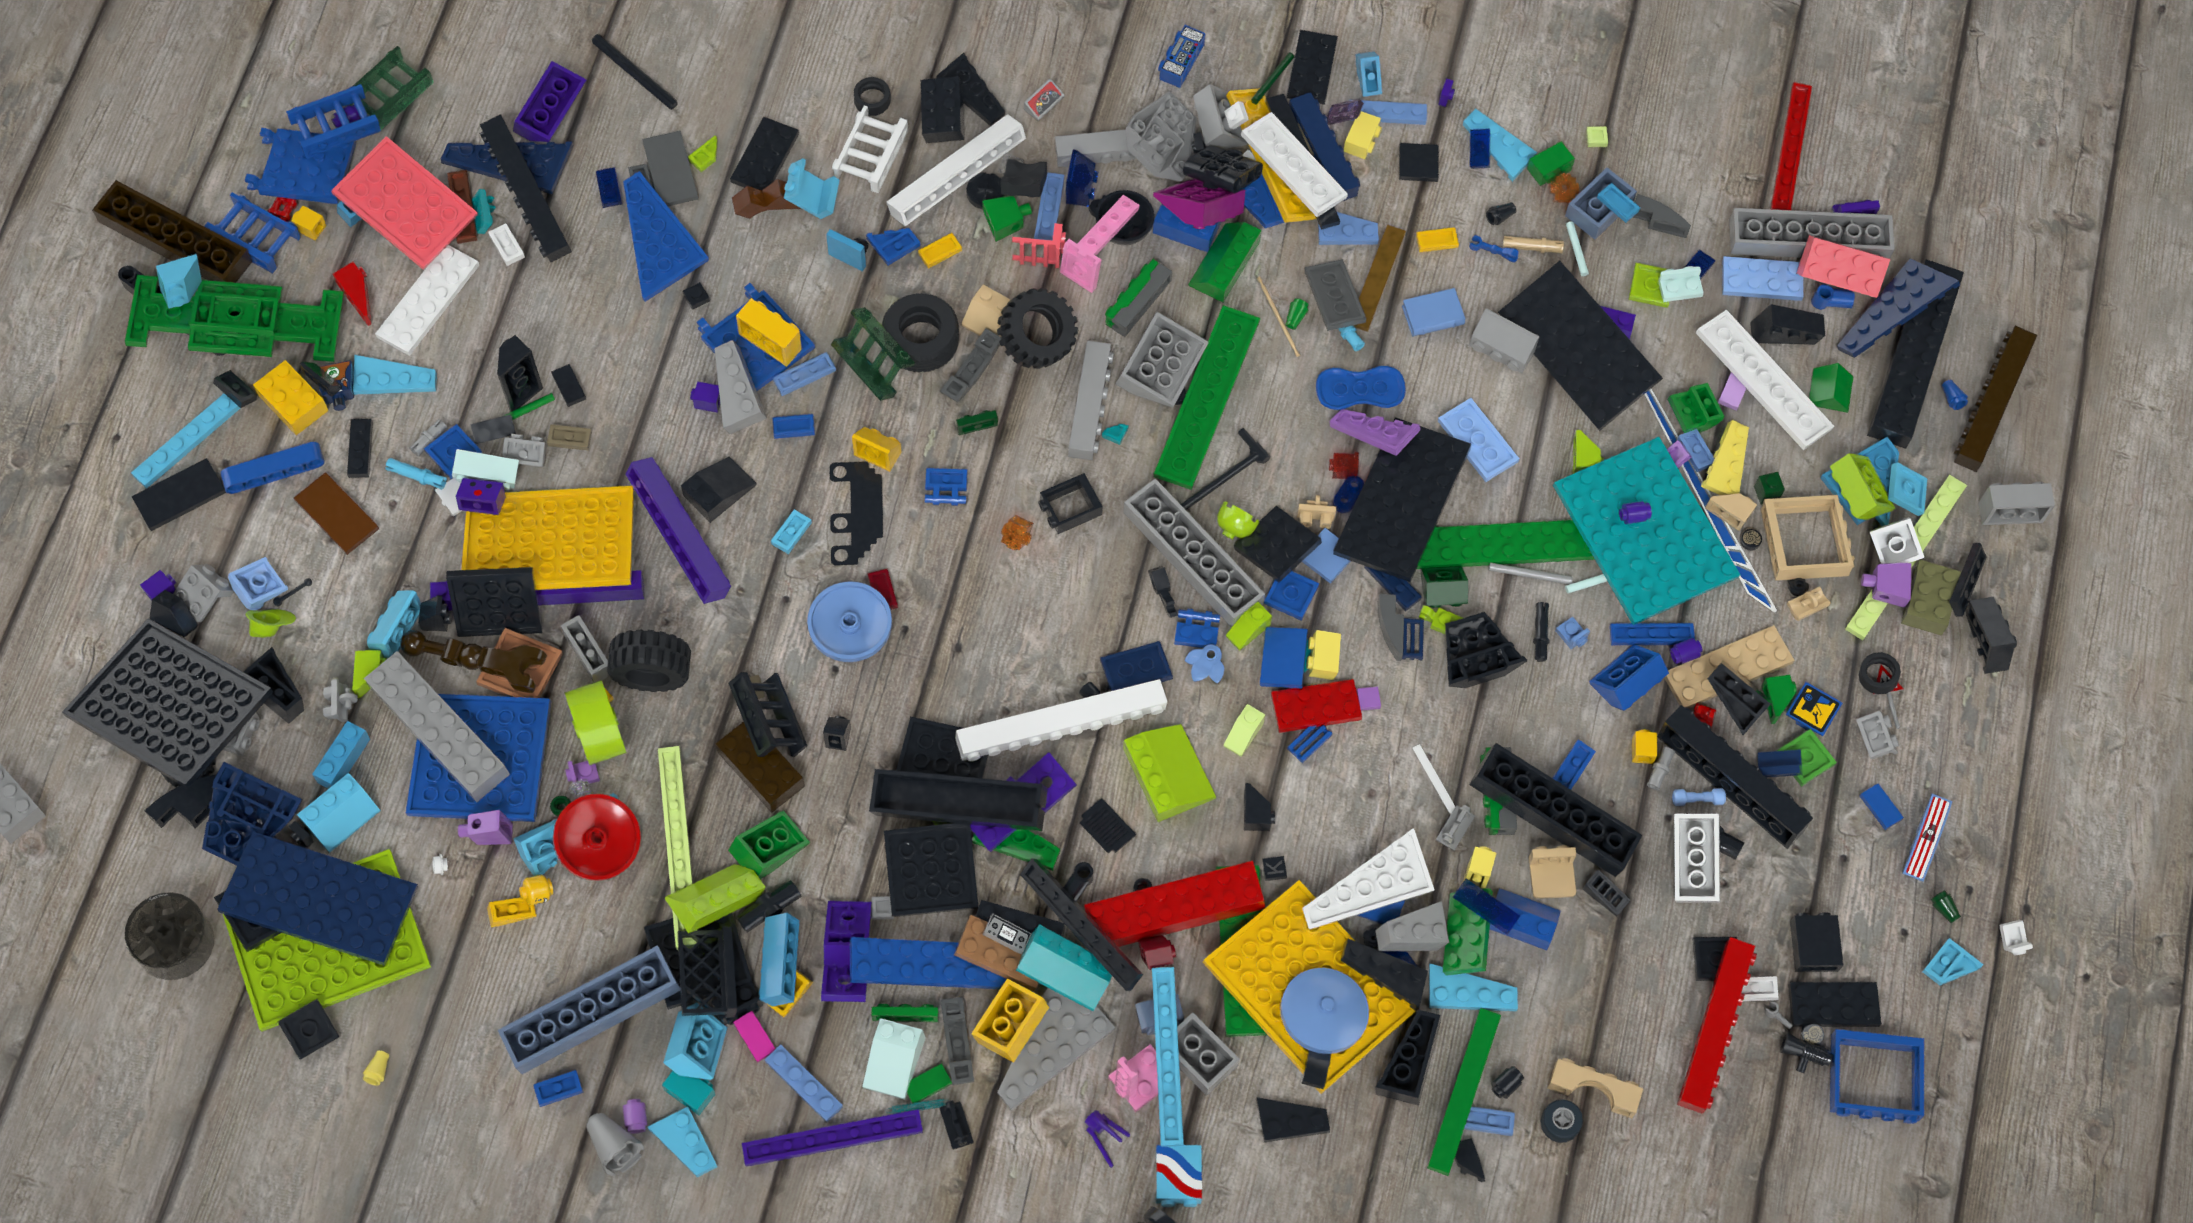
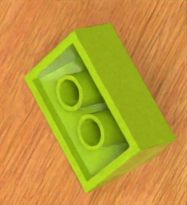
(1861, 486)

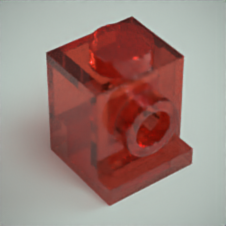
(1344, 465)

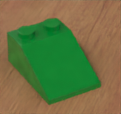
(768, 844)

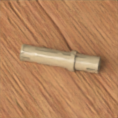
(1533, 244)

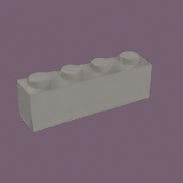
(1098, 147)

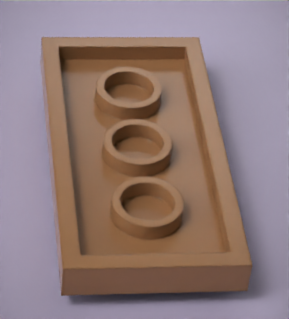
(990, 954)

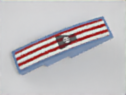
(1927, 837)

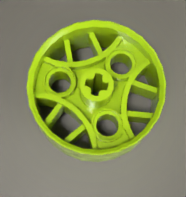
(595, 722)

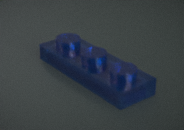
(1486, 906)

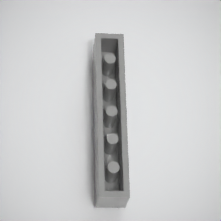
(1089, 400)

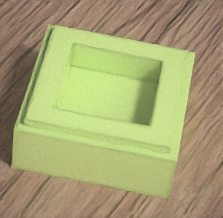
(1597, 136)

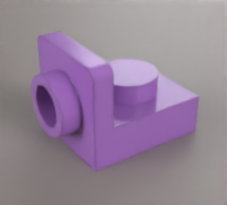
(582, 771)

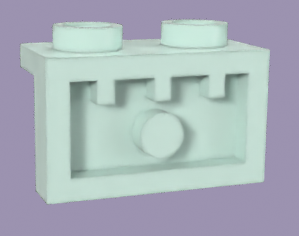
(1680, 284)

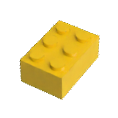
(769, 331)
(290, 397)
(1010, 1020)

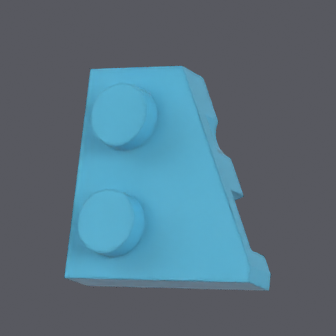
(1951, 963)

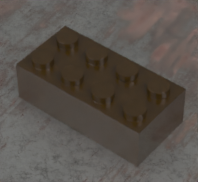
(768, 776)

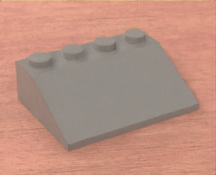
(1162, 361)

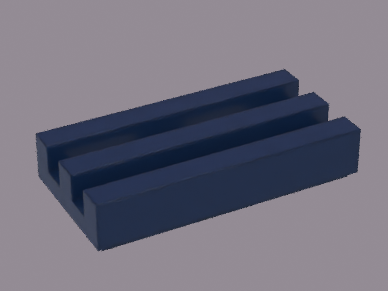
(1412, 655)

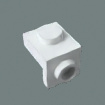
(2014, 937)

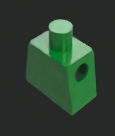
(1005, 216)

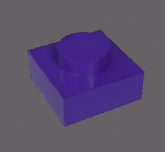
(1447, 92)

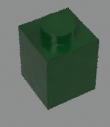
(1769, 487)

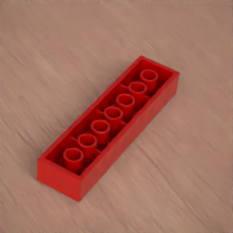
(1179, 904)

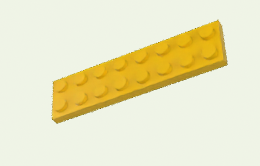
(1288, 203)

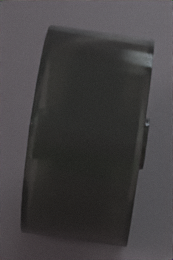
(169, 936)

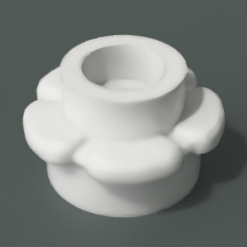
(439, 864)

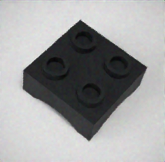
(1024, 179)

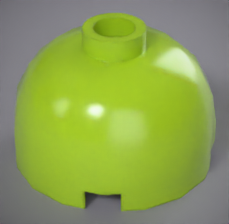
(1235, 522)

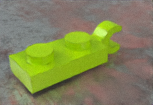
(1438, 619)

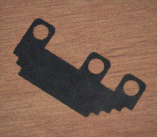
(866, 513)

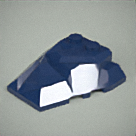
(241, 807)

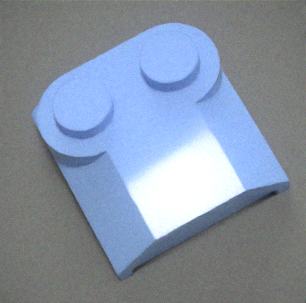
(256, 584)

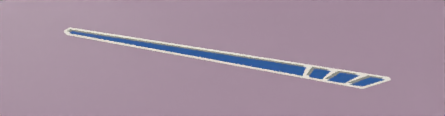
(1747, 574)

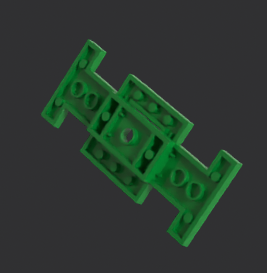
(259, 315)

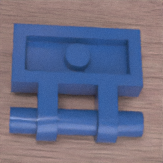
(946, 480)
(1196, 635)

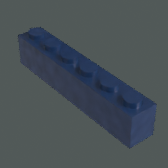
(1323, 142)

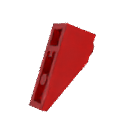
(353, 283)

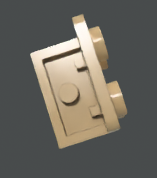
(1552, 872)

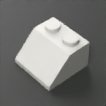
(1897, 542)

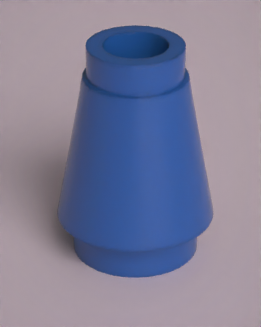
(1955, 396)

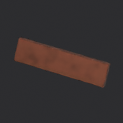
(460, 185)

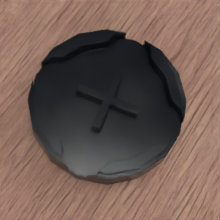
(982, 188)

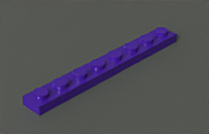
(832, 1138)

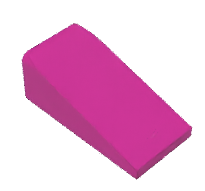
(754, 1036)

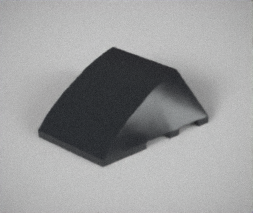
(1478, 652)

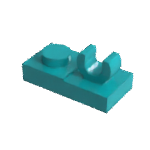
(480, 204)

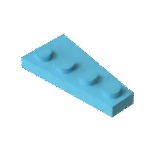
(1505, 148)
(384, 376)
(1469, 992)

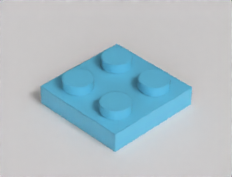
(1907, 489)

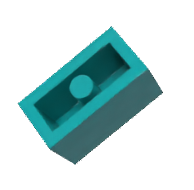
(689, 1091)

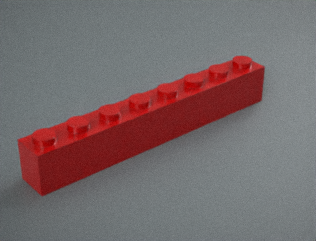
(1716, 1026)

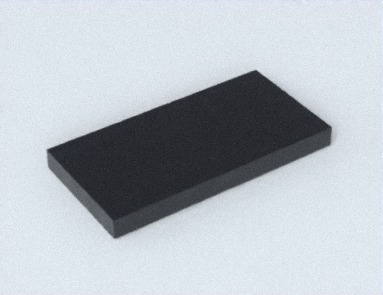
(178, 494)

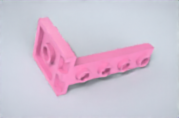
(1080, 259)
(1137, 1078)

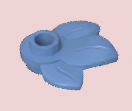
(1206, 666)

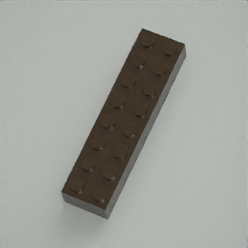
(170, 233)

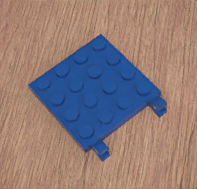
(295, 177)
(759, 363)

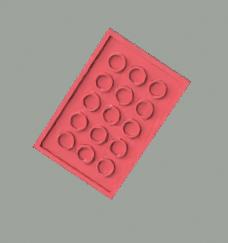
(404, 203)

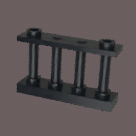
(755, 720)

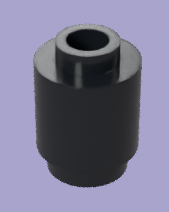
(1507, 1082)

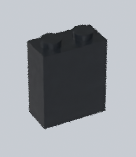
(1816, 943)

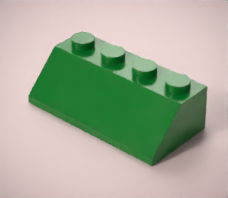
(1226, 260)

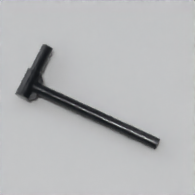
(1257, 454)

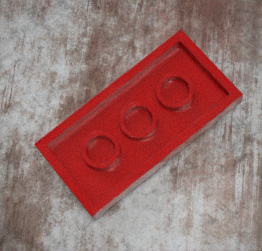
(1316, 705)

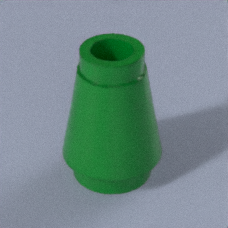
(1296, 313)

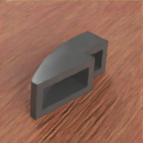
(1661, 217)
(1391, 624)

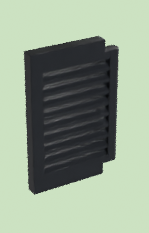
(1106, 827)

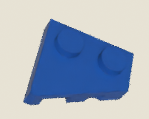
(894, 244)

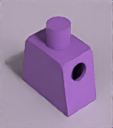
(1890, 583)
(487, 828)

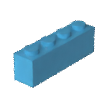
(779, 959)

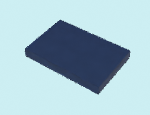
(1136, 666)

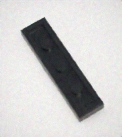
(1968, 579)

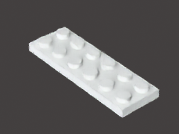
(1294, 164)
(427, 300)

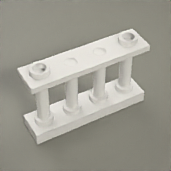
(882, 162)

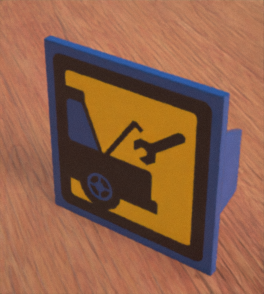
(1814, 709)

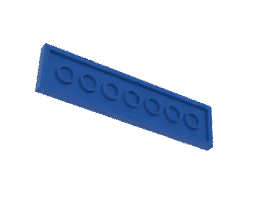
(916, 964)

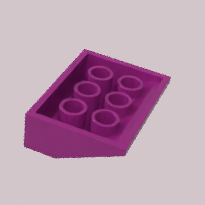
(1199, 204)

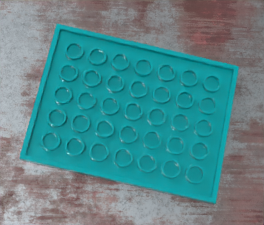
(1651, 561)

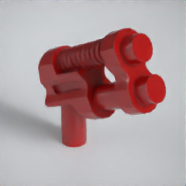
(289, 204)

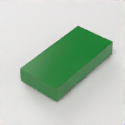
(928, 1084)

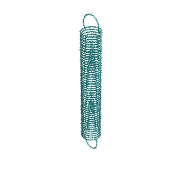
(914, 1106)

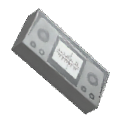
(1007, 934)

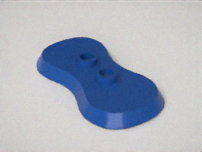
(1344, 388)

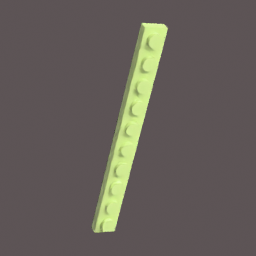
(1925, 530)
(675, 827)

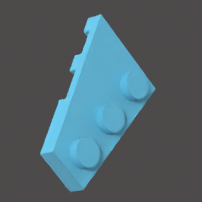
(685, 1141)

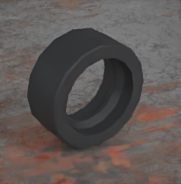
(872, 83)
(1884, 659)

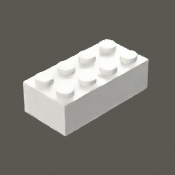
(1697, 858)

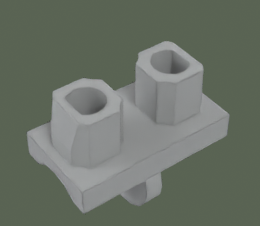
(340, 700)

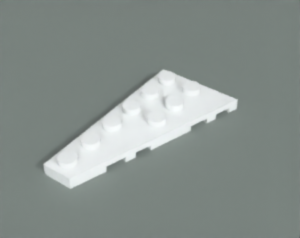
(1383, 880)

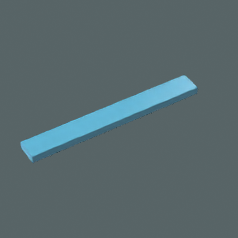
(1167, 1057)

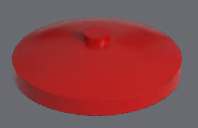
(596, 837)

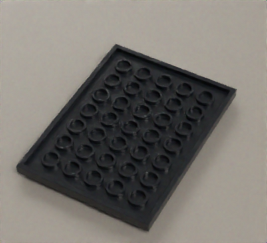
(168, 703)

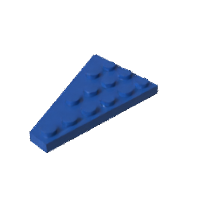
(660, 241)

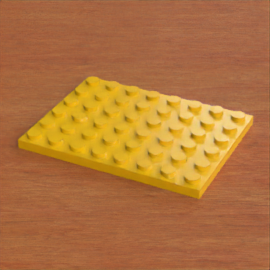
(564, 534)
(1275, 949)

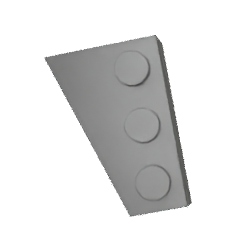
(1415, 931)

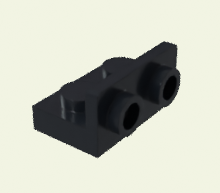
(747, 1001)

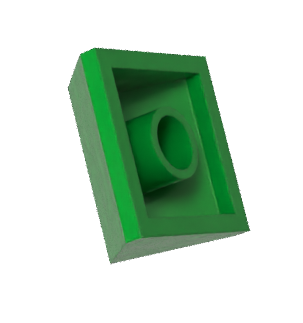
(1831, 387)

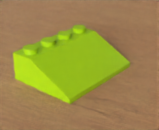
(1168, 771)

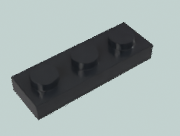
(359, 448)

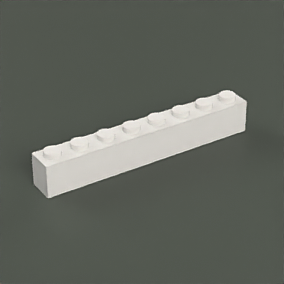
(956, 170)

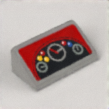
(1043, 100)

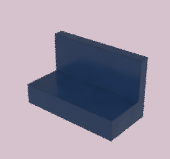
(1780, 763)

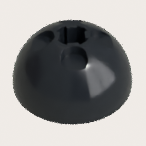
(1138, 226)

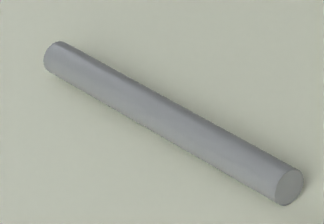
(1530, 573)

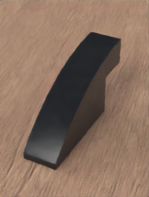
(189, 803)

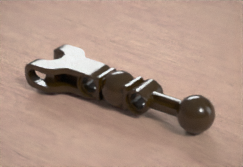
(472, 656)

